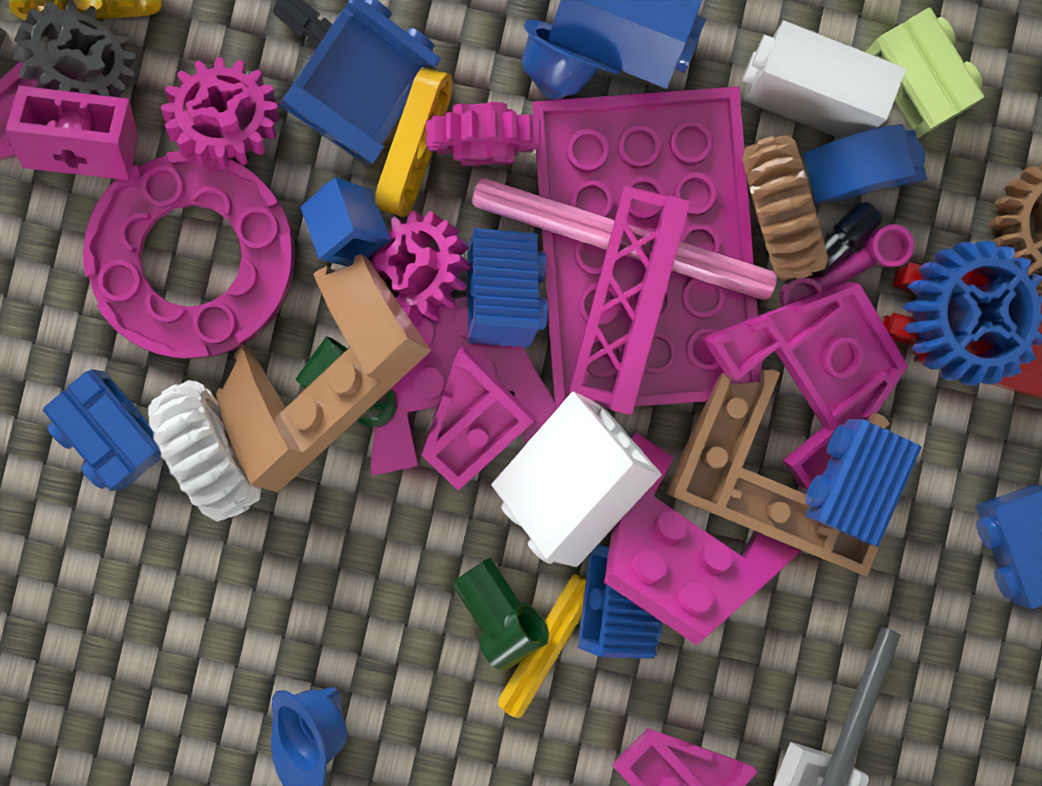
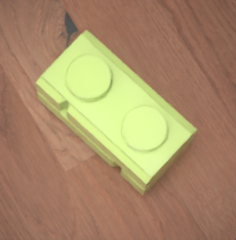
(936, 78)

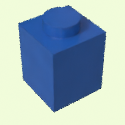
(344, 222)

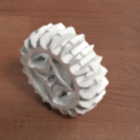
(199, 451)

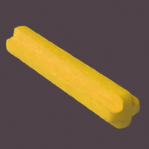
(535, 667)

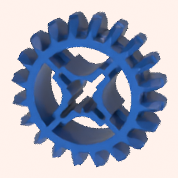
(953, 314)

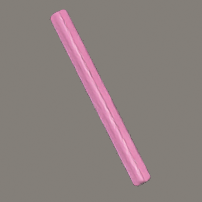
(597, 231)

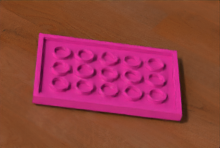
(666, 145)

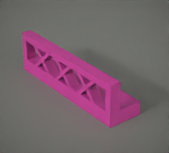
(648, 305)

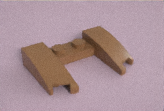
(384, 346)
(714, 479)

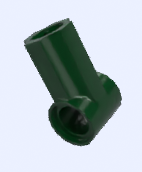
(507, 627)

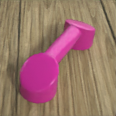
(883, 248)

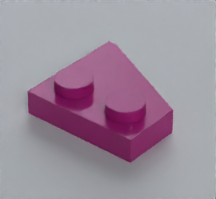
(472, 421)
(668, 761)

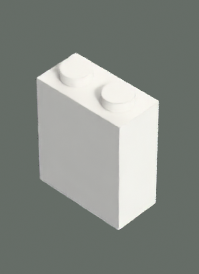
(821, 82)
(574, 481)

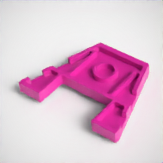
(833, 353)
(424, 384)
(681, 569)

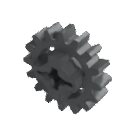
(74, 51)

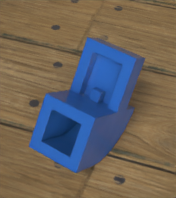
(865, 163)

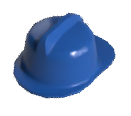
(555, 68)
(306, 735)

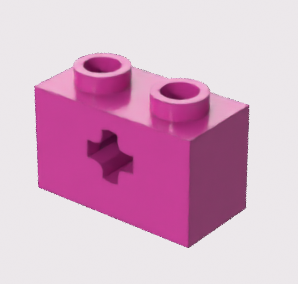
(73, 132)

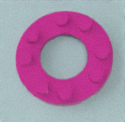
(117, 240)

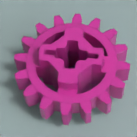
(220, 113)
(483, 134)
(417, 269)

